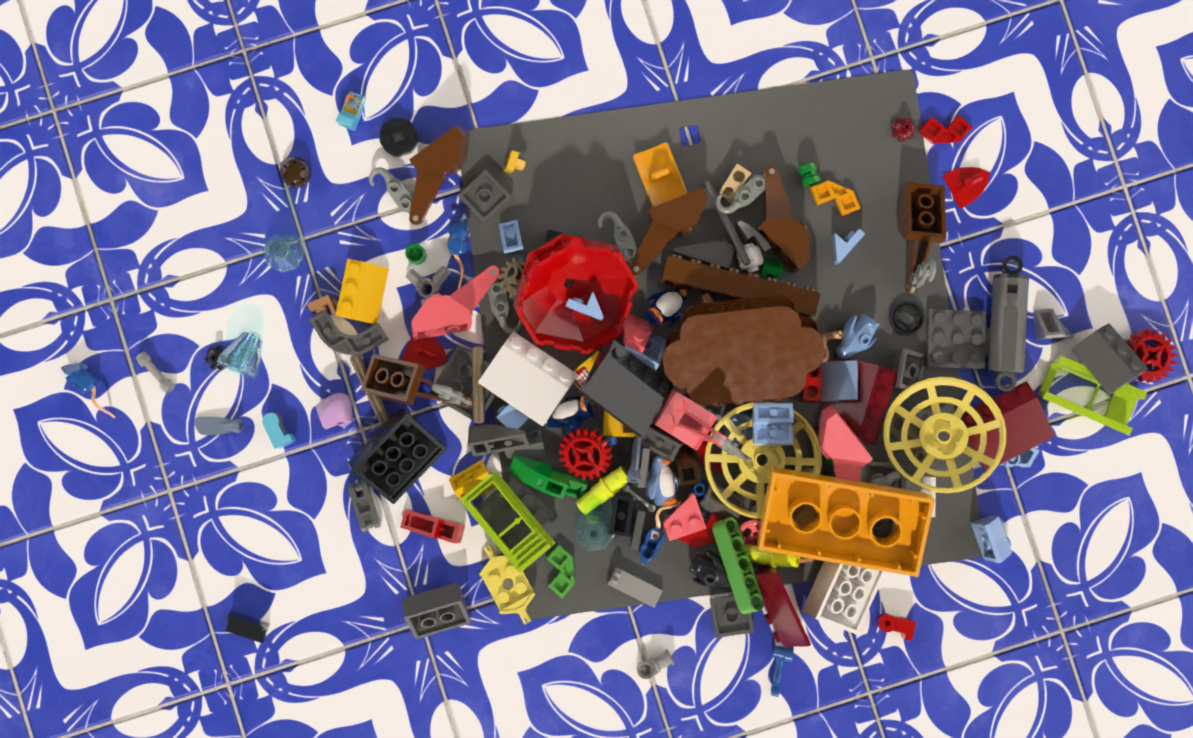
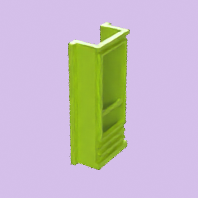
(1119, 407)
(531, 546)

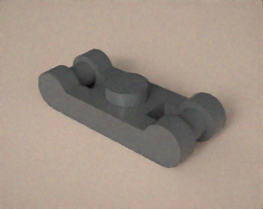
(364, 506)

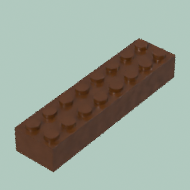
(733, 285)

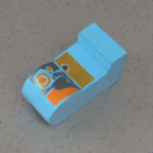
(351, 111)
(273, 425)

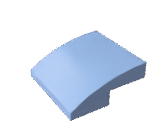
(839, 381)
(772, 424)

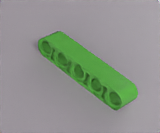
(738, 566)

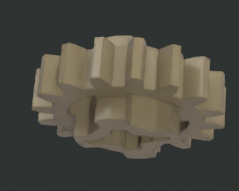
(511, 281)

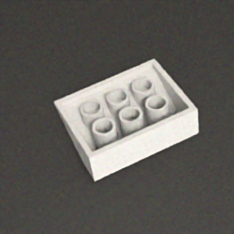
(528, 378)
(843, 595)

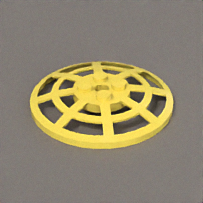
(947, 423)
(752, 470)

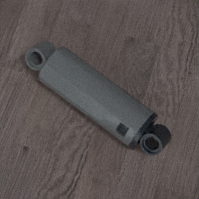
(1008, 323)

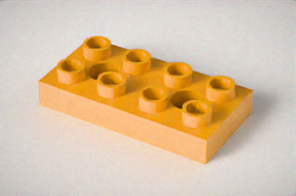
(845, 521)

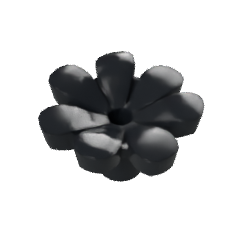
(214, 354)

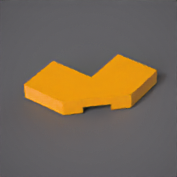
(844, 197)

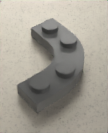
(345, 343)

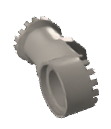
(656, 664)

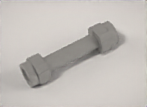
(165, 384)

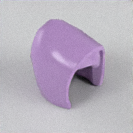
(335, 410)

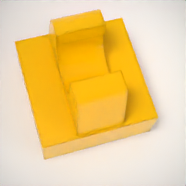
(513, 162)

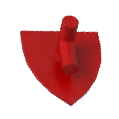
(966, 184)
(425, 352)

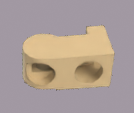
(734, 182)

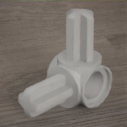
(422, 284)

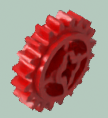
(1160, 349)
(594, 441)

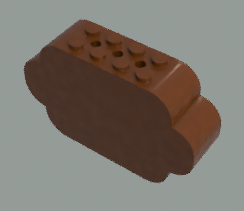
(743, 350)

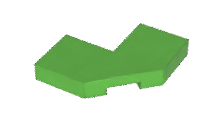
(565, 564)

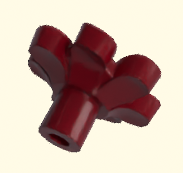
(903, 129)

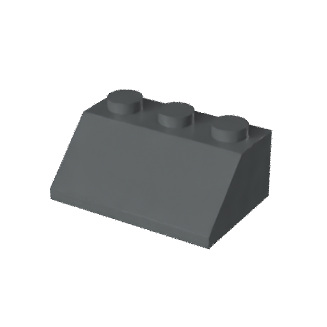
(1109, 359)
(436, 611)

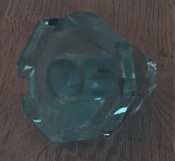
(283, 252)
(243, 355)
(593, 521)

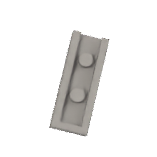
(635, 587)

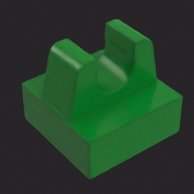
(772, 267)

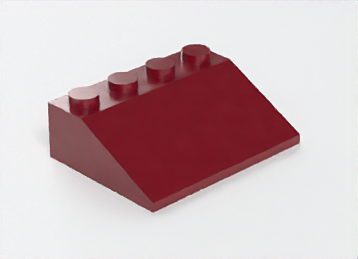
(868, 412)
(1023, 419)
(780, 609)

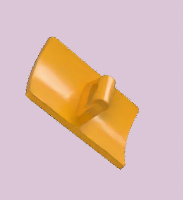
(660, 174)

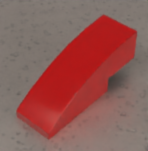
(432, 526)

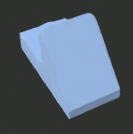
(510, 236)
(841, 248)
(591, 309)

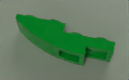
(546, 480)

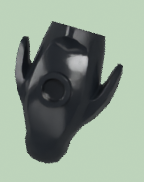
(709, 570)

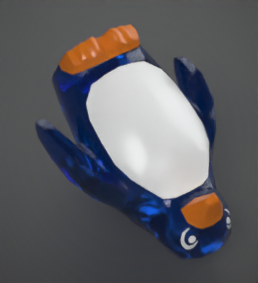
(666, 306)
(570, 413)

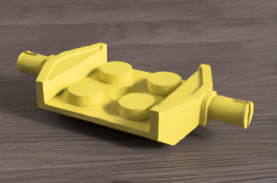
(507, 600)

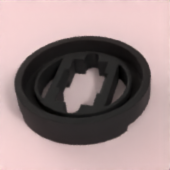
(893, 317)

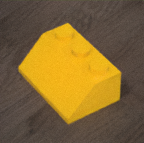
(362, 291)

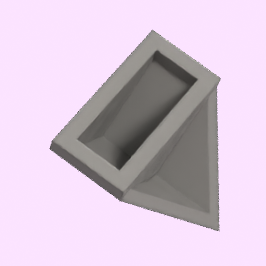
(1048, 325)

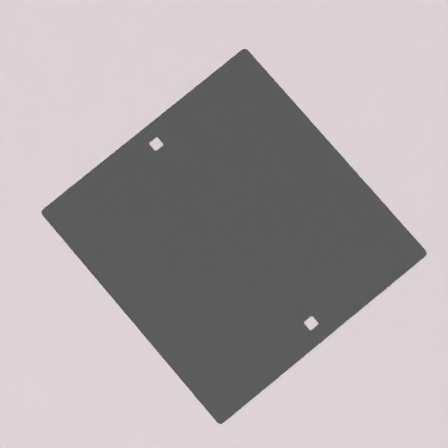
(588, 168)

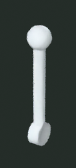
(651, 507)

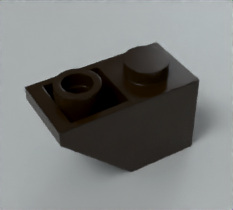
(686, 466)

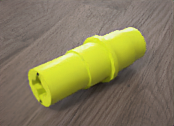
(603, 490)
(771, 558)

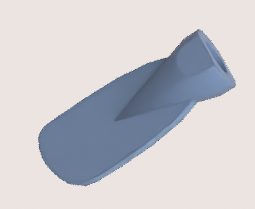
(218, 425)
(633, 474)

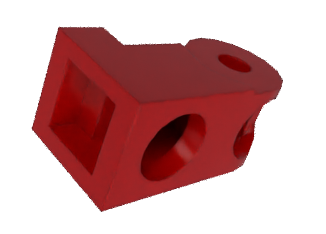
(812, 390)
(890, 622)

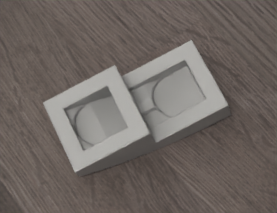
(749, 232)

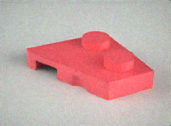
(636, 332)
(685, 519)

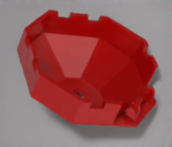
(543, 296)

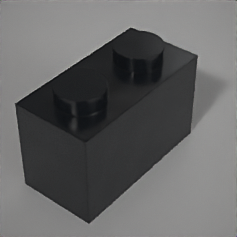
(622, 515)

